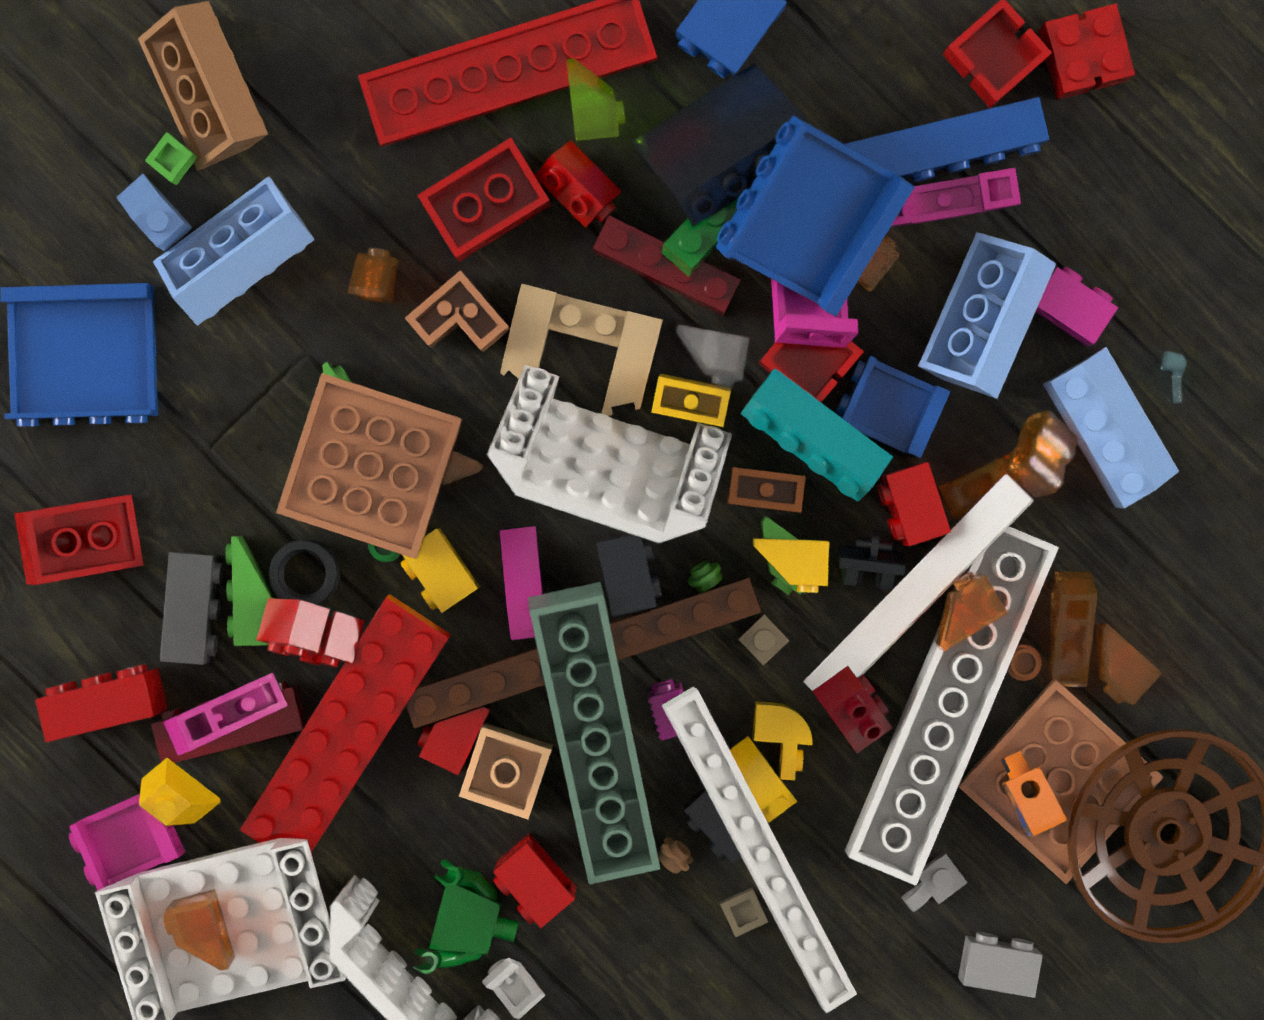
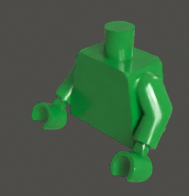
(465, 920)

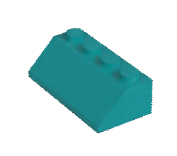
(816, 435)

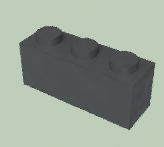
(191, 608)

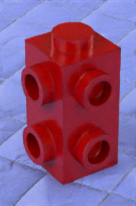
(578, 184)

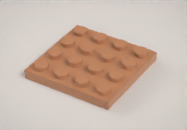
(369, 465)
(1067, 746)

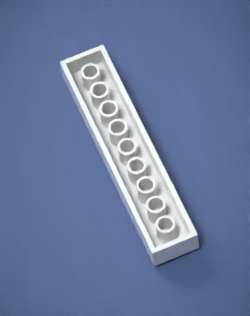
(947, 717)

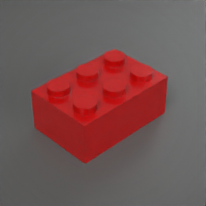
(484, 199)
(101, 702)

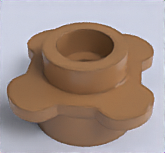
(674, 855)

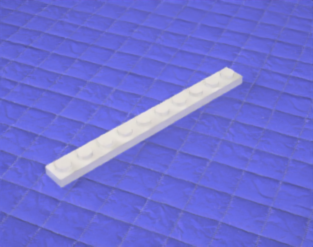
(759, 848)

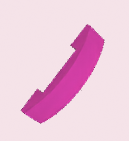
(960, 197)

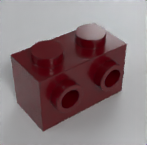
(853, 709)

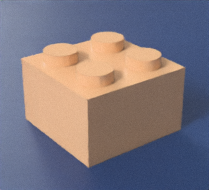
(505, 770)

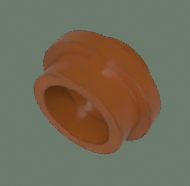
(1025, 663)

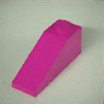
(521, 577)
(225, 714)

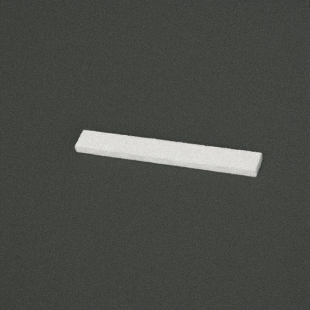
(926, 582)

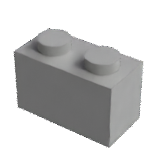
(1000, 965)

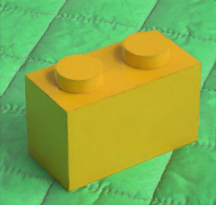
(691, 400)
(440, 572)

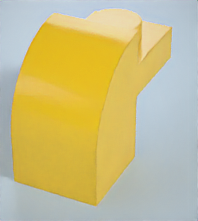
(786, 726)
(764, 783)

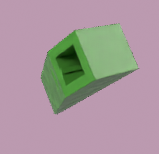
(248, 591)

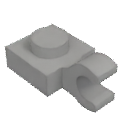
(938, 879)

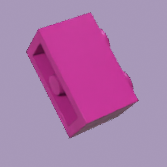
(1075, 306)

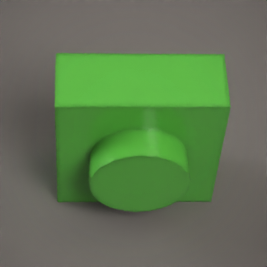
(171, 158)

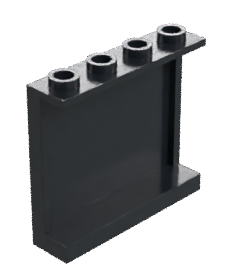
(716, 143)

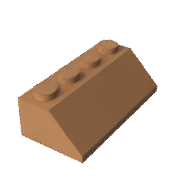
(202, 84)

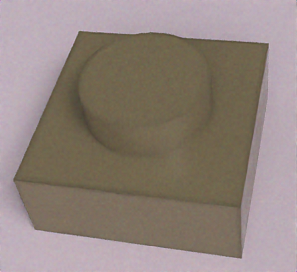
(763, 639)
(743, 912)

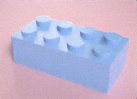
(987, 314)

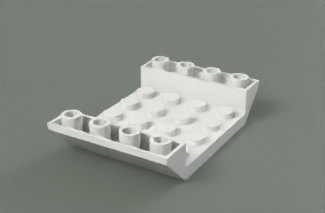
(604, 465)
(270, 913)
(373, 969)

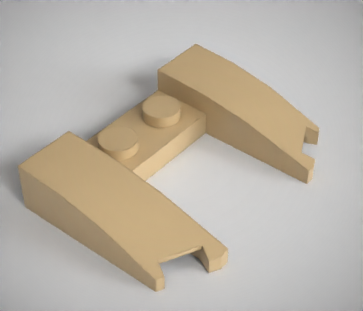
(630, 332)

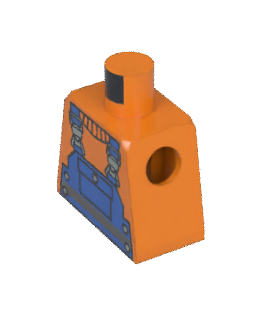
(1040, 810)

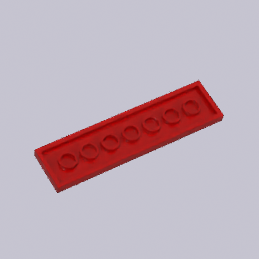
(504, 68)
(347, 726)

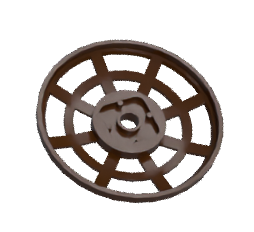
(1182, 850)

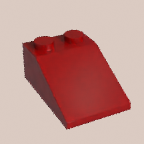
(78, 539)

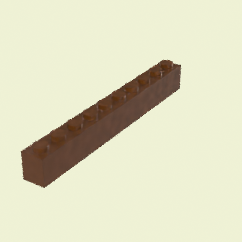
(629, 634)

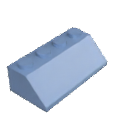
(232, 251)
(1111, 428)

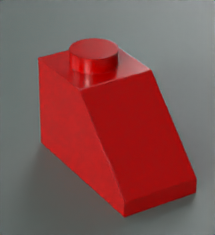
(453, 738)

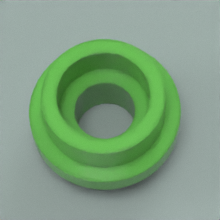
(705, 576)

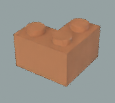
(457, 305)

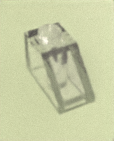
(716, 353)

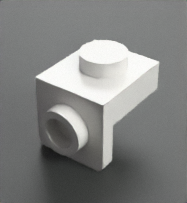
(513, 986)

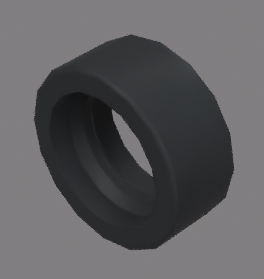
(327, 557)

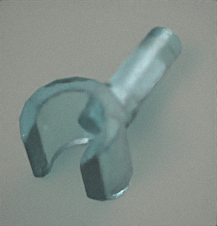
(1176, 364)

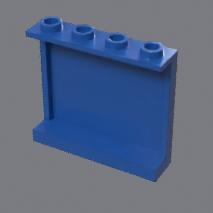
(814, 215)
(81, 353)

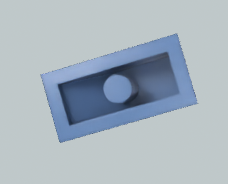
(153, 213)

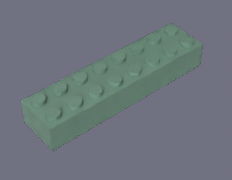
(594, 732)

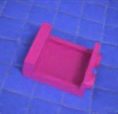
(805, 322)
(123, 842)

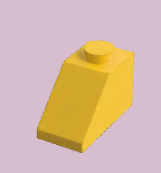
(797, 561)
(175, 795)

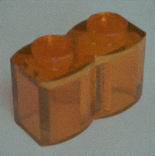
(1042, 454)

